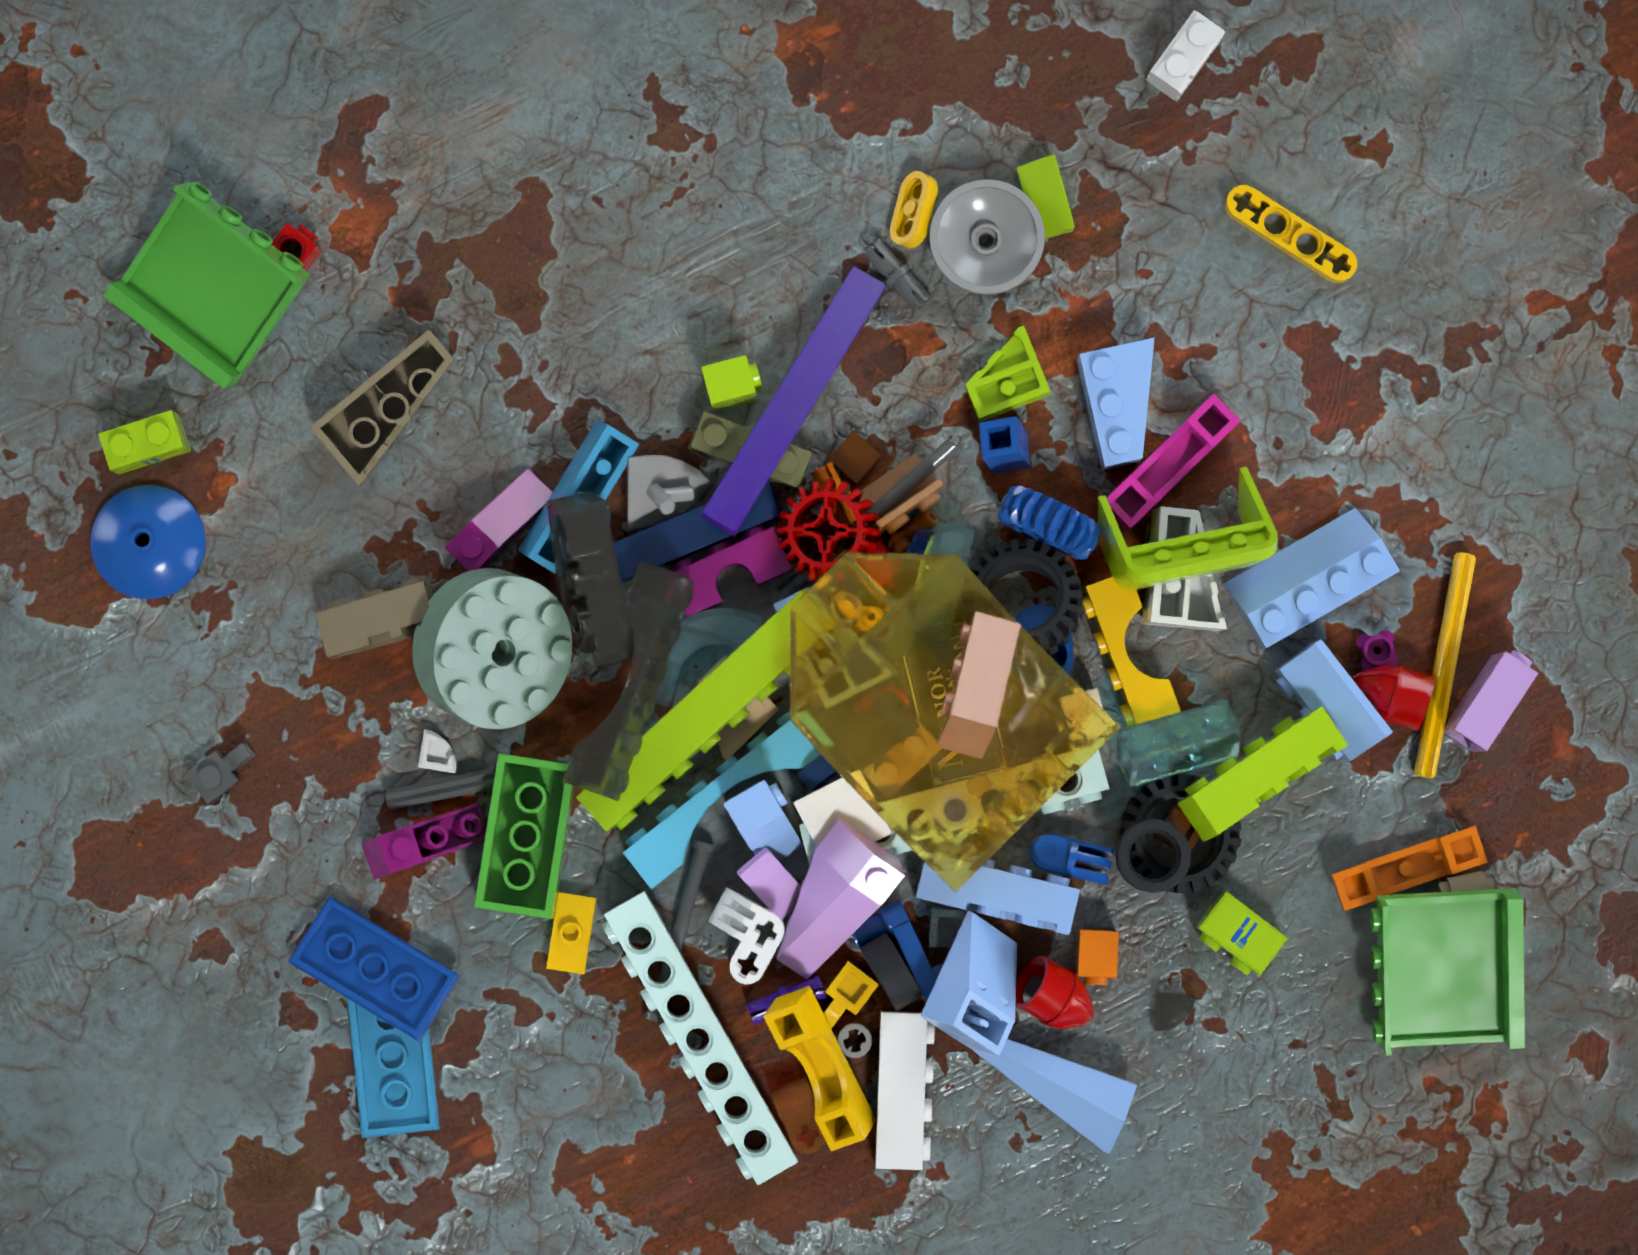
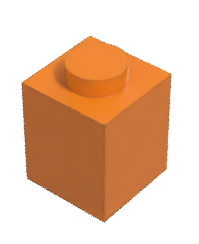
(1097, 955)

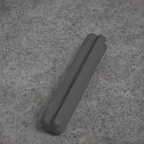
(440, 789)

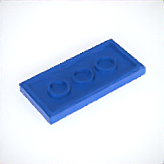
(374, 969)

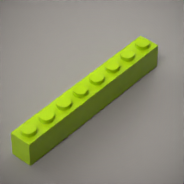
(699, 718)

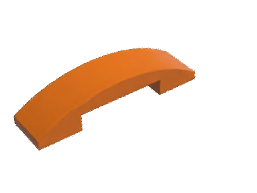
(1409, 867)

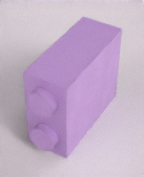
(1490, 700)

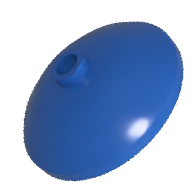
(174, 546)

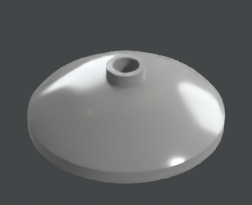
(990, 210)

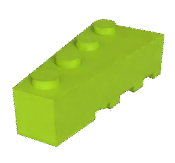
(1260, 773)

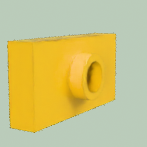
(571, 933)

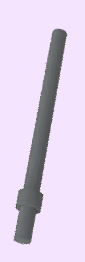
(882, 506)

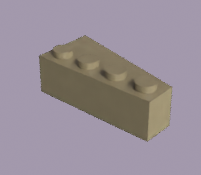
(377, 411)

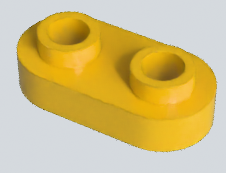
(913, 209)

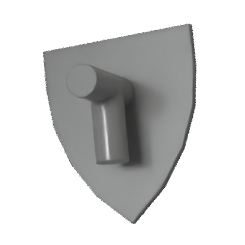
(661, 489)

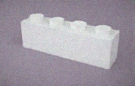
(902, 1091)

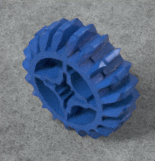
(1049, 522)

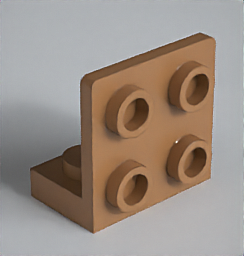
(922, 497)

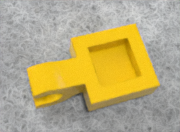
(849, 992)

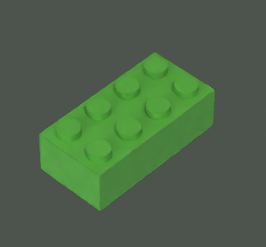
(525, 837)

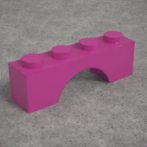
(1171, 461)

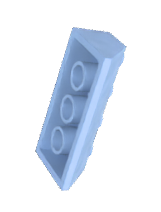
(1310, 578)

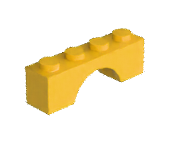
(1112, 611)
(839, 1101)

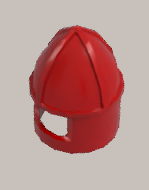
(1397, 693)
(1061, 998)

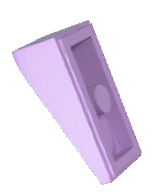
(771, 882)

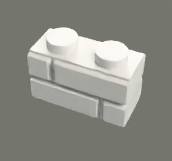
(1185, 55)

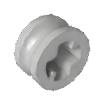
(865, 1045)

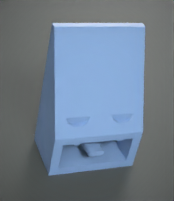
(976, 987)

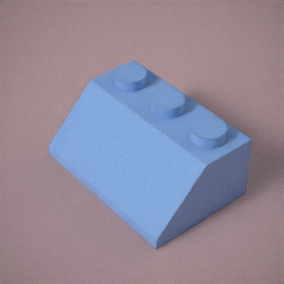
(1319, 681)

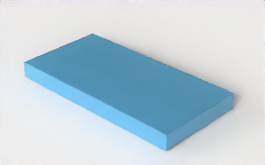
(392, 1077)

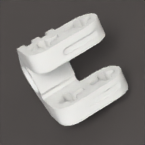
(739, 918)

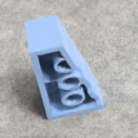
(1007, 896)

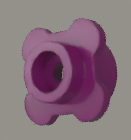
(1384, 642)

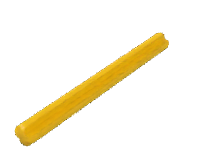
(1445, 664)

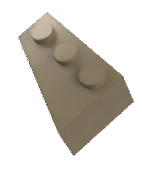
(373, 620)

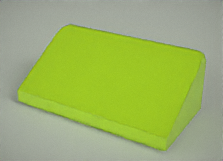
(1044, 186)

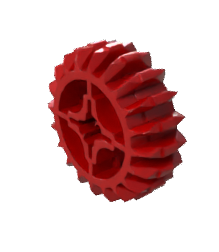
(827, 514)

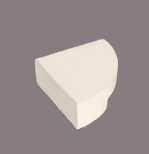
(437, 753)

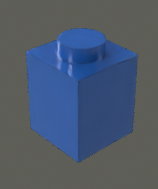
(1004, 445)

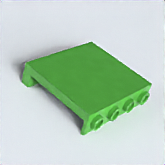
(209, 285)
(1449, 968)

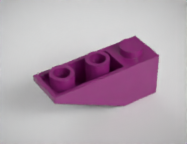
(425, 841)

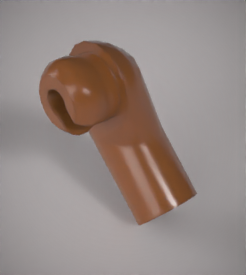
(901, 538)

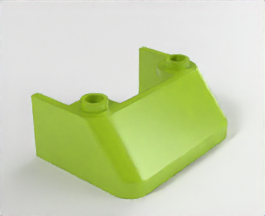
(1194, 553)

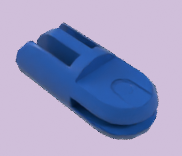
(1061, 854)

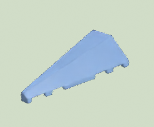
(1078, 1094)

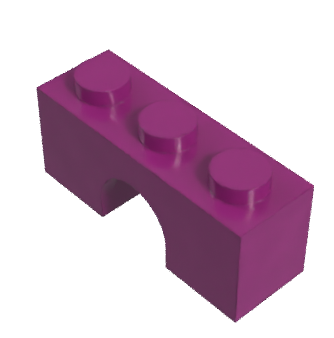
(756, 553)

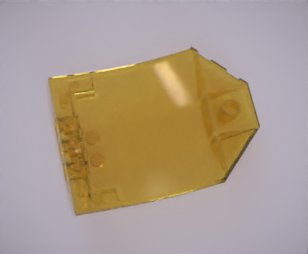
(869, 693)

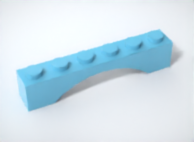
(665, 846)

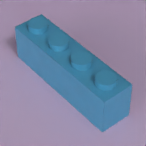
(592, 469)

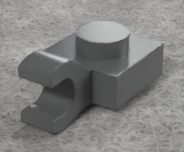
(216, 773)

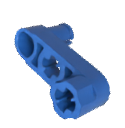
(895, 921)

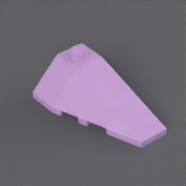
(840, 892)

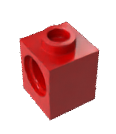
(301, 236)

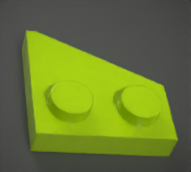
(1008, 379)

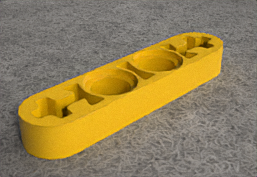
(1293, 229)

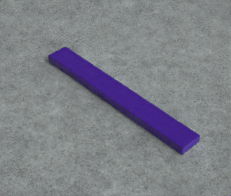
(793, 401)

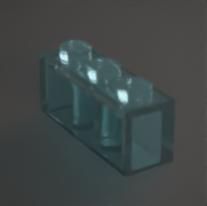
(1178, 743)

